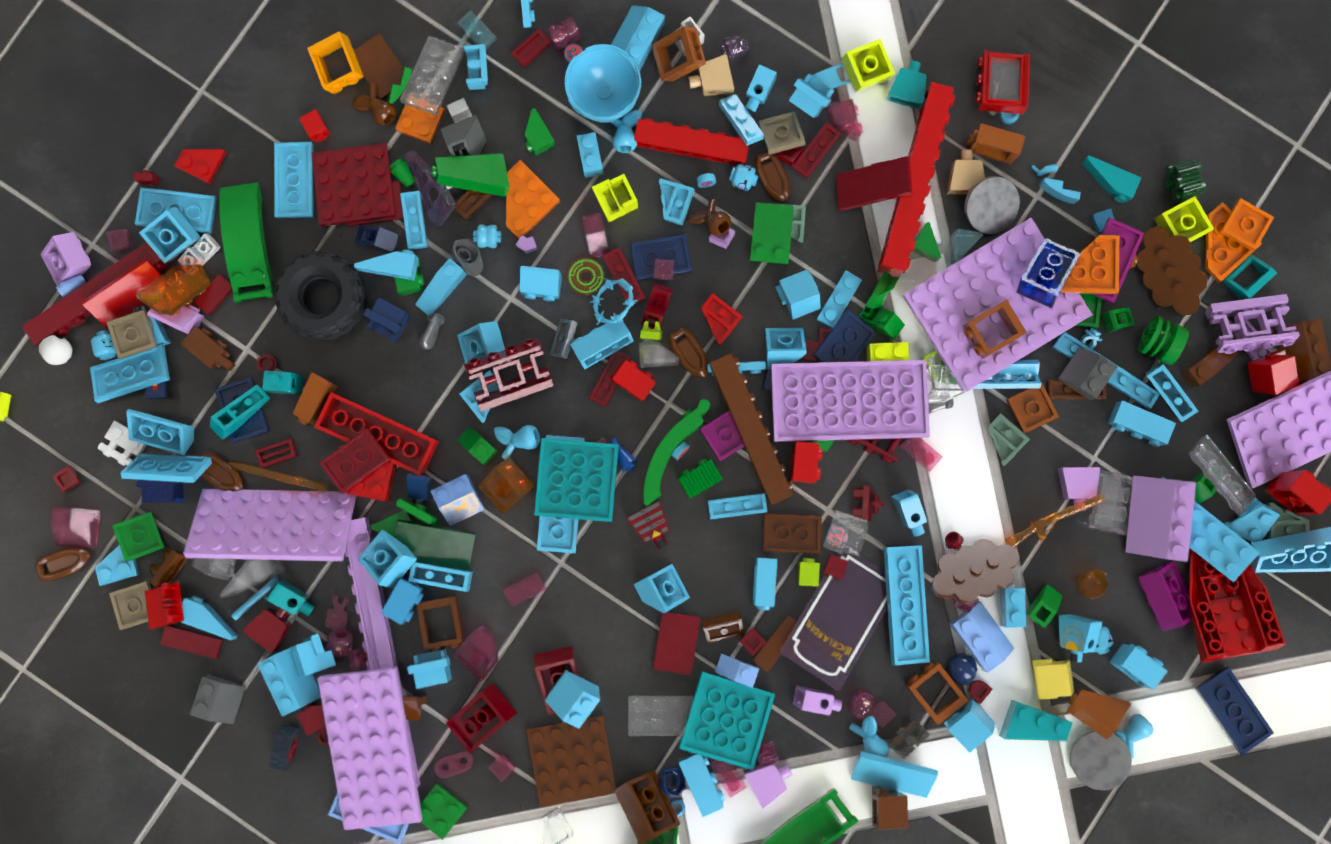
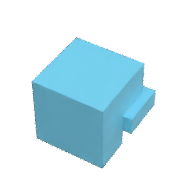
(811, 95)
(799, 294)
(310, 656)
(431, 668)
(970, 725)

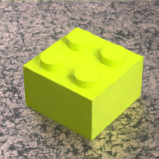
(867, 65)
(1186, 220)

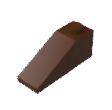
(1206, 367)

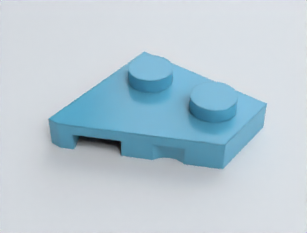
(115, 569)

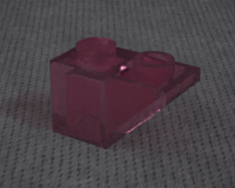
(844, 118)

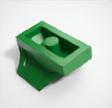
(883, 287)

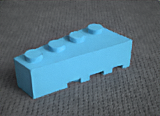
(1294, 553)

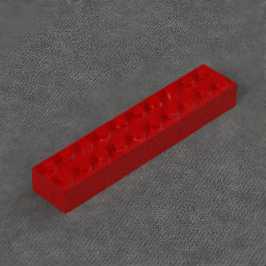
(922, 156)

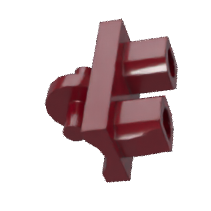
(866, 495)

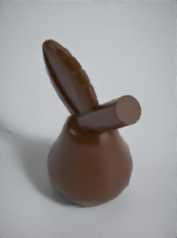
(382, 111)
(717, 221)

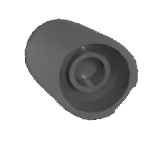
(467, 255)

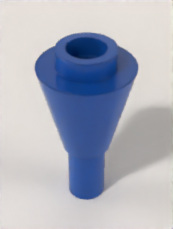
(626, 460)

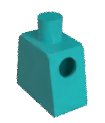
(909, 87)
(282, 382)
(282, 597)

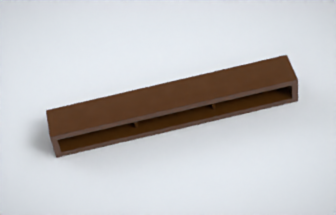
(750, 428)

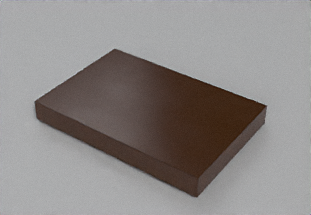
(379, 65)
(792, 533)

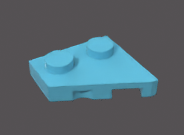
(527, 14)
(675, 200)
(468, 396)
(1254, 523)

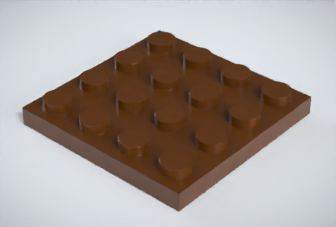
(571, 761)

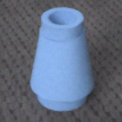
(70, 285)

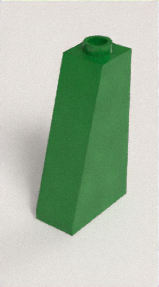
(473, 173)

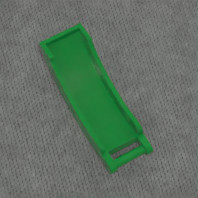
(244, 240)
(688, 425)
(814, 823)

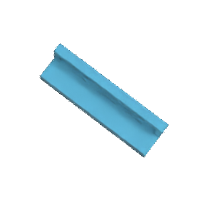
(1019, 374)

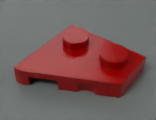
(200, 162)
(720, 317)

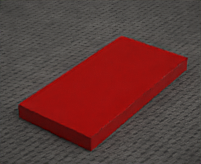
(119, 296)

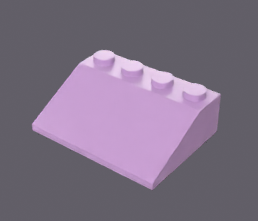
(1160, 517)

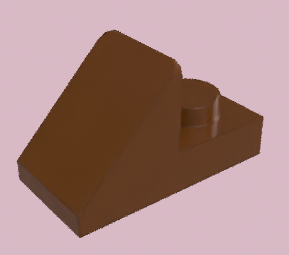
(412, 706)

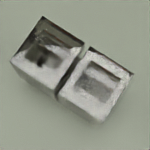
(908, 735)

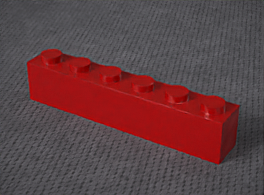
(690, 142)

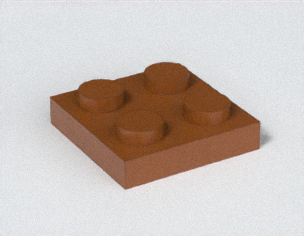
(1032, 408)

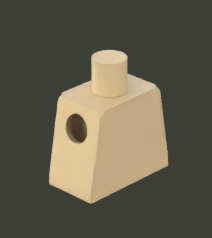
(714, 77)
(965, 173)

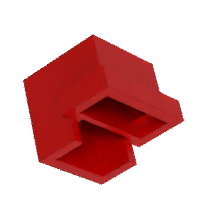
(1274, 373)

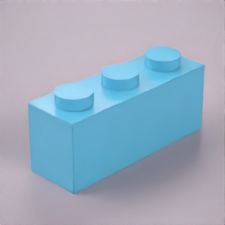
(601, 343)
(1171, 391)
(1141, 423)
(440, 576)
(702, 783)

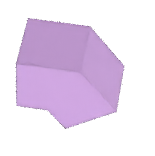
(526, 244)

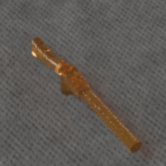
(294, 480)
(1038, 525)

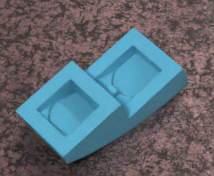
(1054, 188)

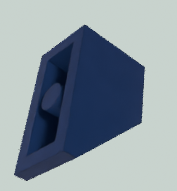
(376, 238)
(419, 488)

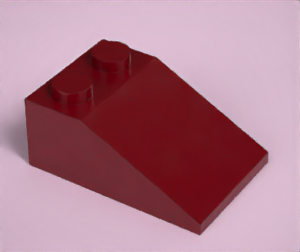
(551, 666)
(481, 718)

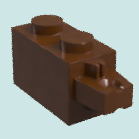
(207, 349)

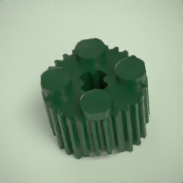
(1184, 180)

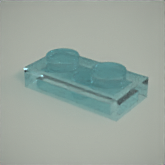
(476, 30)

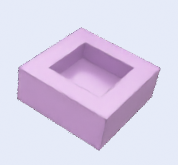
(724, 240)

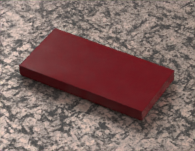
(874, 183)

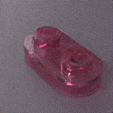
(454, 764)

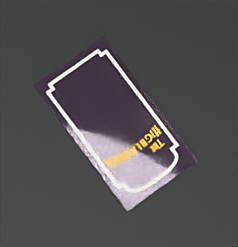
(838, 621)

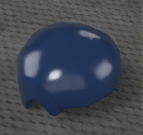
(962, 668)
(672, 782)

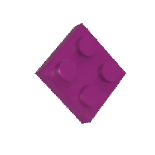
(722, 436)

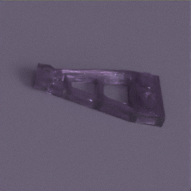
(444, 203)

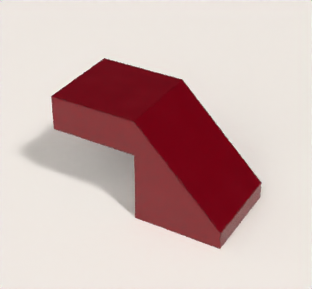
(657, 305)

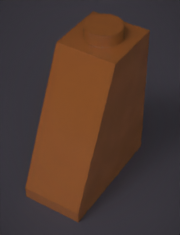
(313, 399)
(1098, 711)

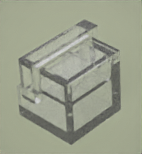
(846, 533)

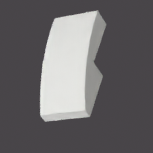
(200, 252)

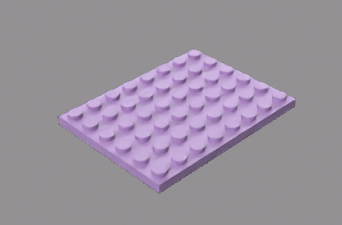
(975, 287)

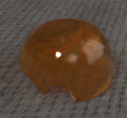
(1093, 583)

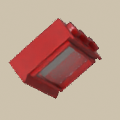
(1003, 82)

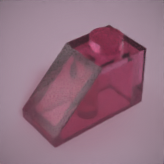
(595, 235)

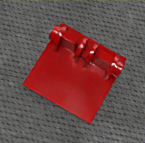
(164, 605)

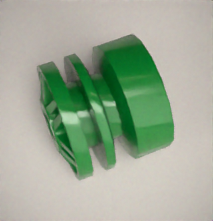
(1163, 340)

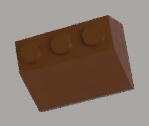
(1309, 350)
(646, 807)

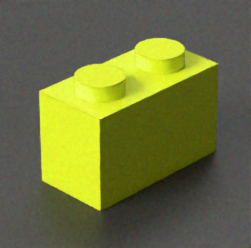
(888, 351)

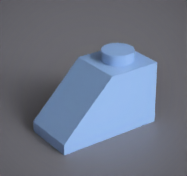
(737, 670)

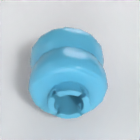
(487, 236)

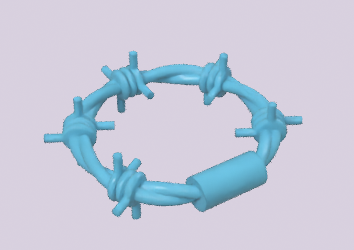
(596, 301)

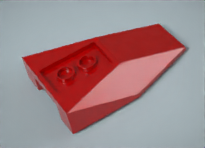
(1230, 615)

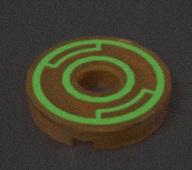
(578, 268)

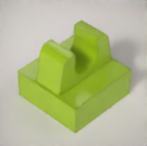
(648, 333)

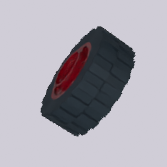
(284, 747)

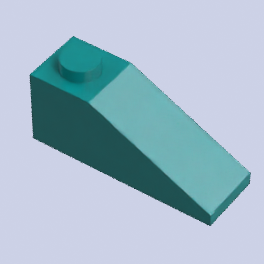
(1114, 180)
(238, 412)

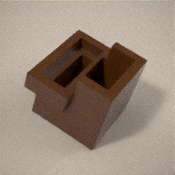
(889, 809)

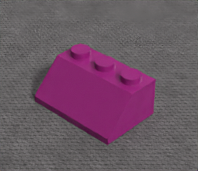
(1167, 595)

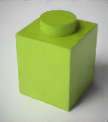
(808, 572)

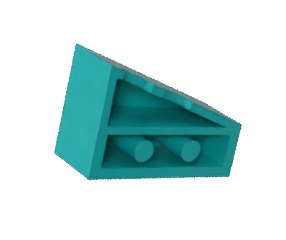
(1030, 723)

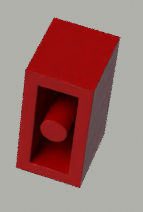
(632, 379)

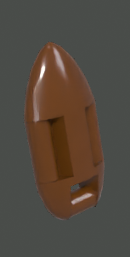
(773, 177)
(689, 352)
(221, 474)
(61, 563)

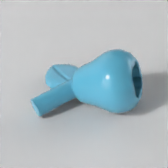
(624, 137)
(525, 438)
(1136, 730)
(872, 742)

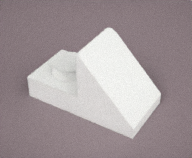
(459, 110)

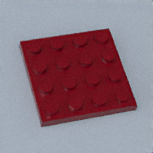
(353, 184)

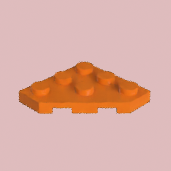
(527, 200)
(1221, 252)
(1096, 268)

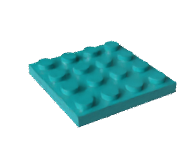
(576, 480)
(726, 720)

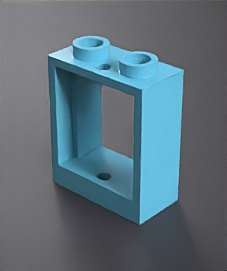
(764, 583)

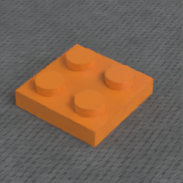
(419, 123)
(1246, 224)

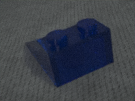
(1048, 273)

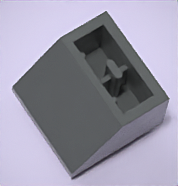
(464, 137)

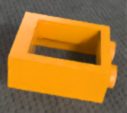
(326, 47)

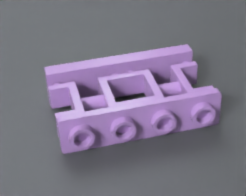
(1252, 309)

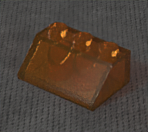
(175, 289)

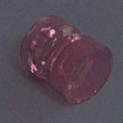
(564, 33)

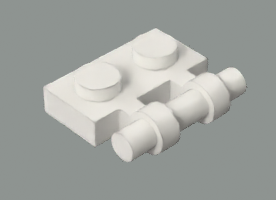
(119, 436)

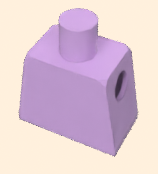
(1079, 483)
(815, 700)
(767, 782)

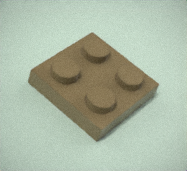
(782, 132)
(132, 334)
(130, 605)

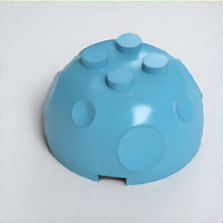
(602, 83)

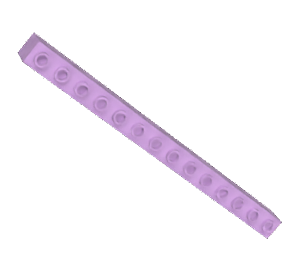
(369, 605)

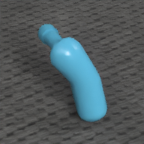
(1047, 169)

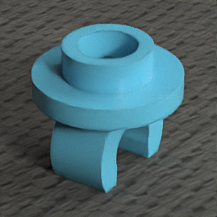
(1091, 334)

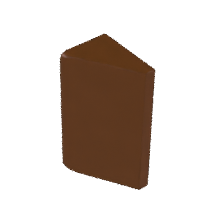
(723, 627)

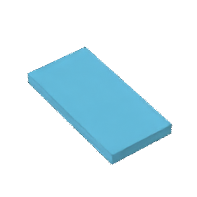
(293, 180)
(196, 208)
(129, 374)
(166, 468)
(894, 774)

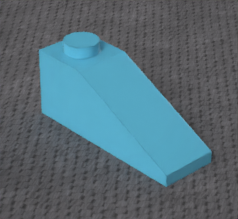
(394, 264)
(441, 287)
(204, 617)

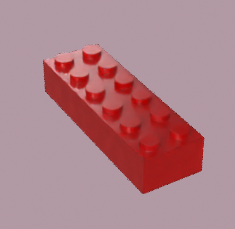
(402, 444)

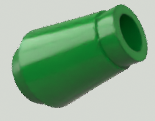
(402, 172)

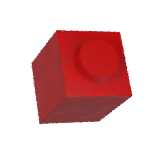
(315, 126)

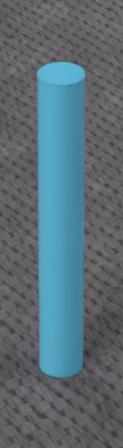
(255, 598)

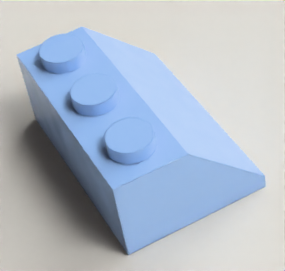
(982, 637)

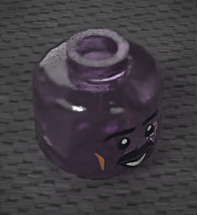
(735, 47)

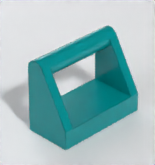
(1266, 275)

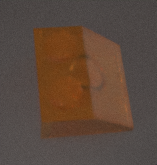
(506, 485)

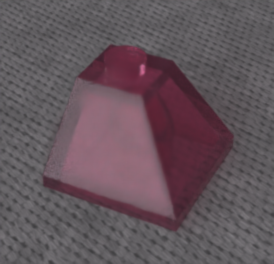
(75, 527)
(479, 652)

